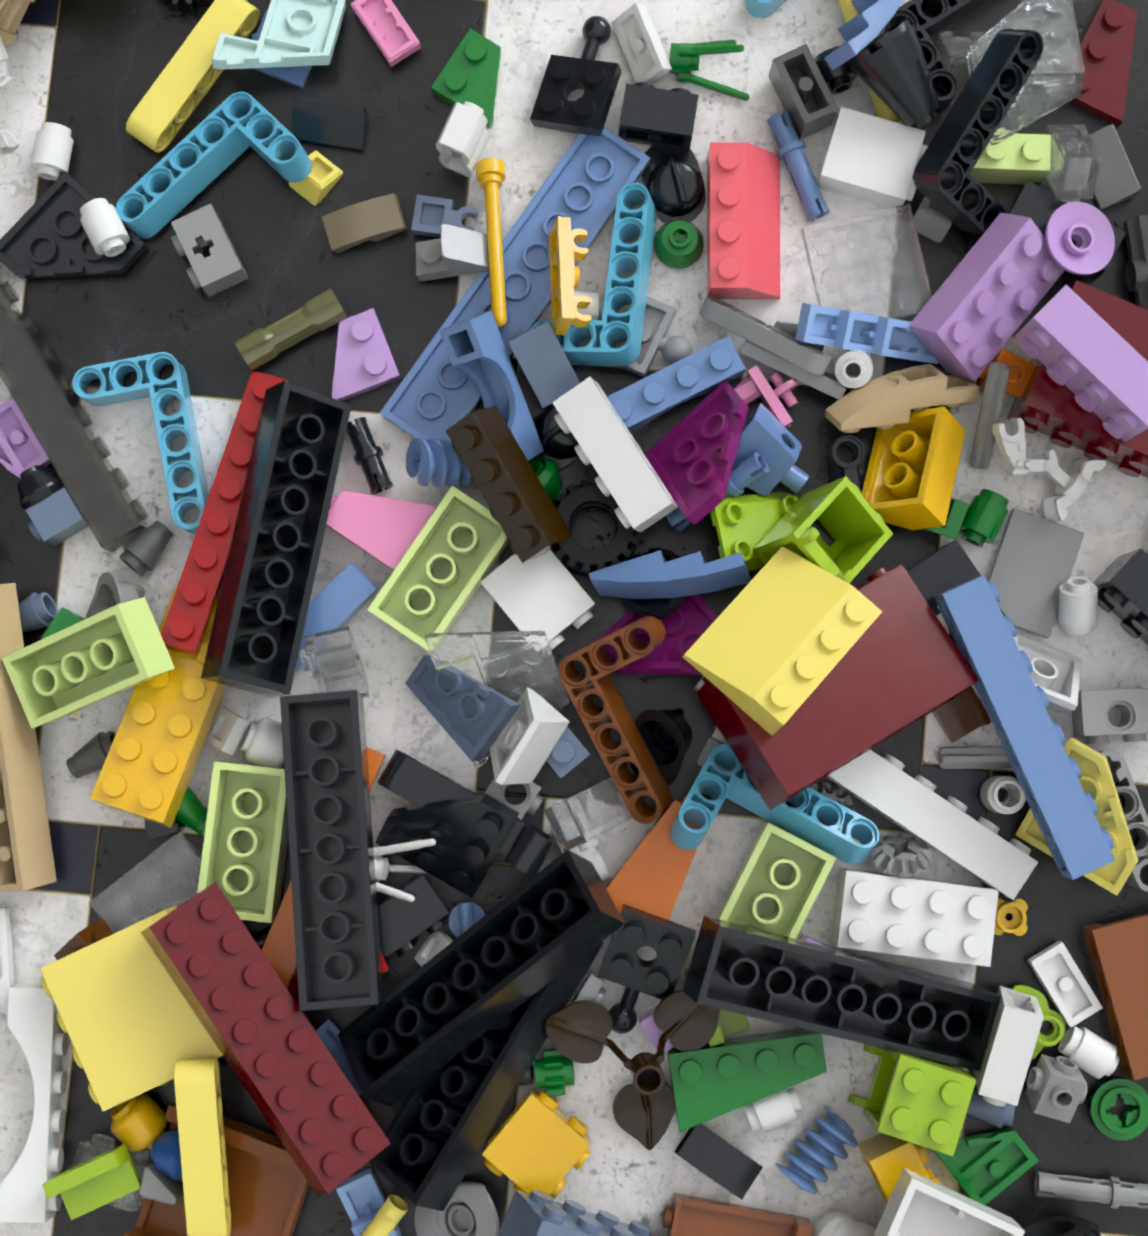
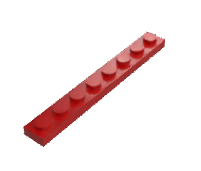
(212, 542)

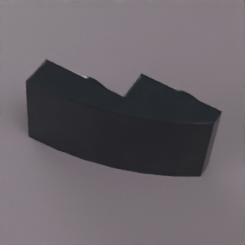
(718, 1160)

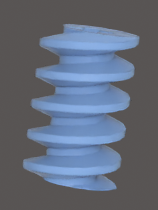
(436, 463)
(818, 1152)

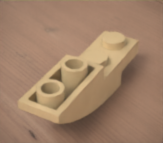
(893, 395)

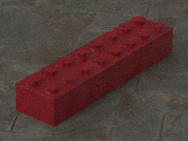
(266, 1039)

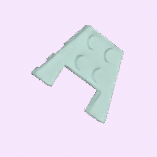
(291, 37)

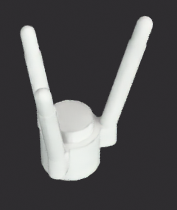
(383, 867)

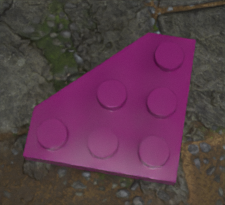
(700, 452)
(682, 631)

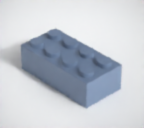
(541, 1216)

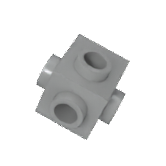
(1056, 1088)

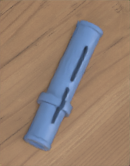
(792, 152)
(740, 477)

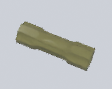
(278, 336)

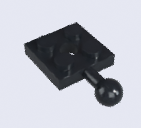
(568, 74)
(650, 977)

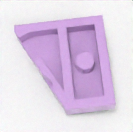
(361, 357)
(18, 442)

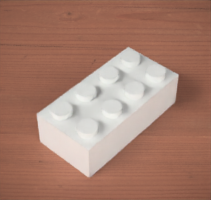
(915, 917)

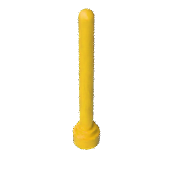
(490, 175)

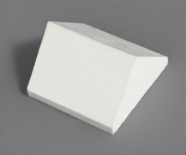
(1054, 672)
(526, 740)

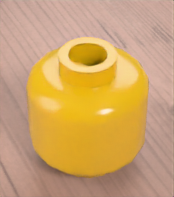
(138, 1122)

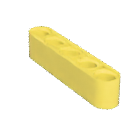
(188, 74)
(202, 1147)

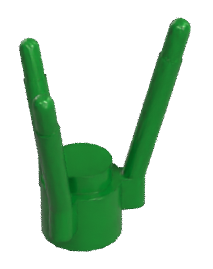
(686, 57)

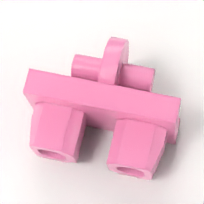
(757, 386)

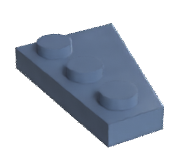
(462, 706)

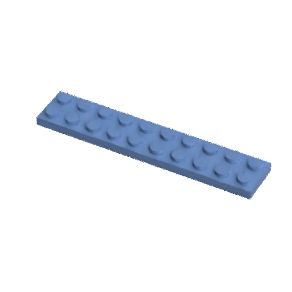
(579, 187)

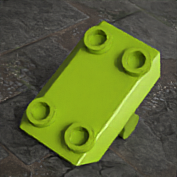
(746, 520)

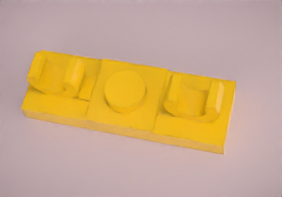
(565, 276)

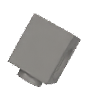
(530, 804)

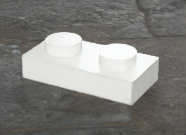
(641, 44)
(1064, 984)

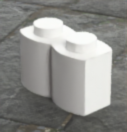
(463, 138)

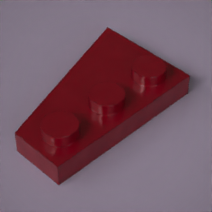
(1107, 61)

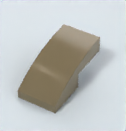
(364, 221)

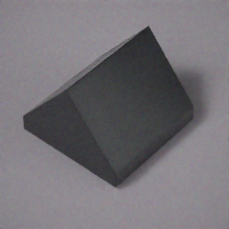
(156, 831)

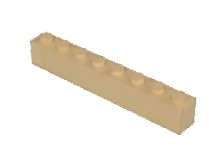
(24, 823)

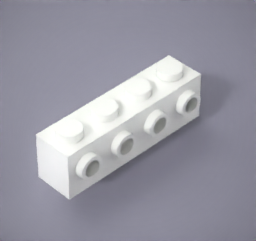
(614, 455)

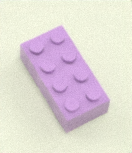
(987, 296)
(1091, 362)

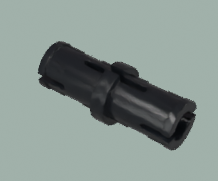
(368, 455)

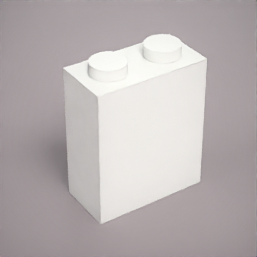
(871, 159)
(539, 596)
(1009, 1047)

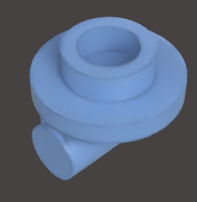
(464, 916)

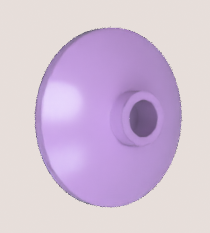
(1088, 229)

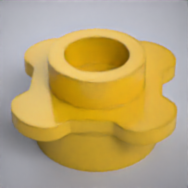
(1019, 918)

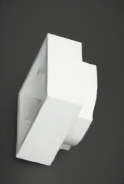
(931, 1209)

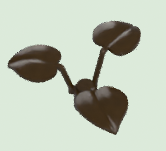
(648, 1103)

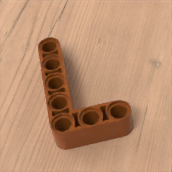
(616, 715)

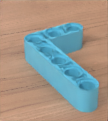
(204, 155)
(619, 290)
(167, 427)
(800, 821)

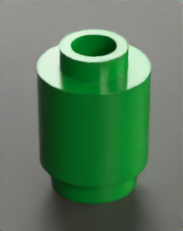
(984, 518)

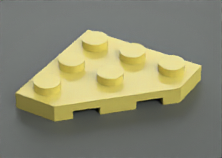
(1099, 783)

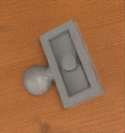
(656, 325)

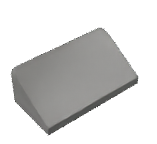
(1115, 177)

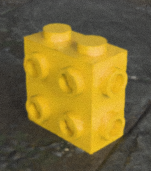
(537, 1145)

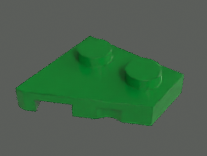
(471, 74)
(988, 1162)

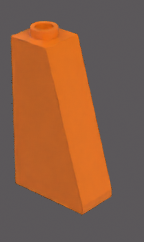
(653, 870)

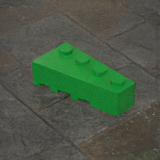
(741, 1072)

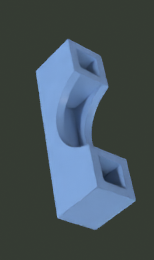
(480, 352)
(677, 383)

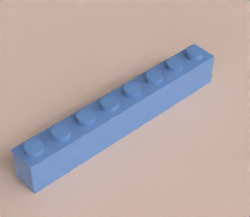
(1025, 728)

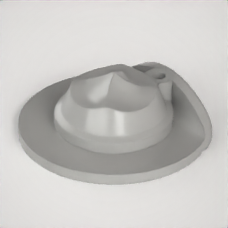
(466, 1214)

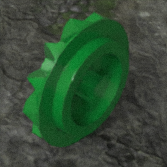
(1134, 1118)

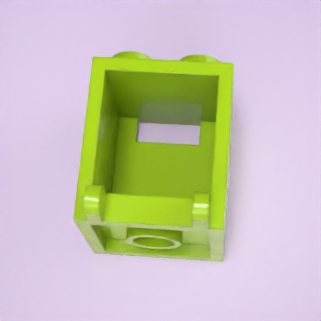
(846, 517)
(917, 1099)

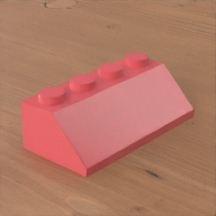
(743, 222)

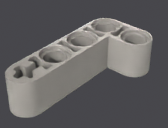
(1133, 812)

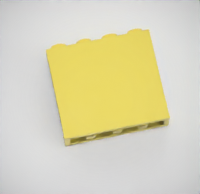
(124, 1015)

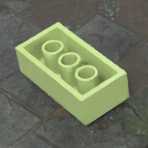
(441, 569)
(88, 662)
(246, 838)
(776, 883)

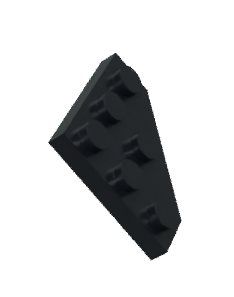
(53, 242)
(465, 836)

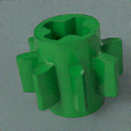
(554, 1072)

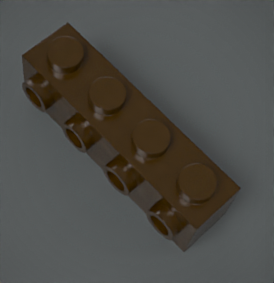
(508, 483)

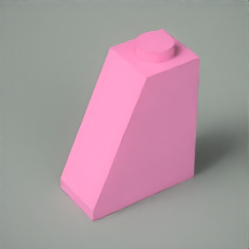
(378, 524)

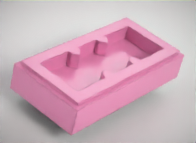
(386, 29)

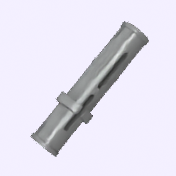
(1086, 1189)

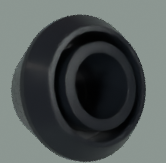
(838, 79)
(37, 485)

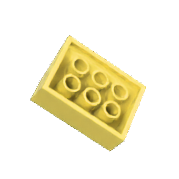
(781, 637)

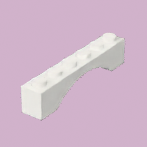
(44, 1043)

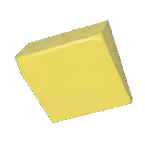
(319, 181)

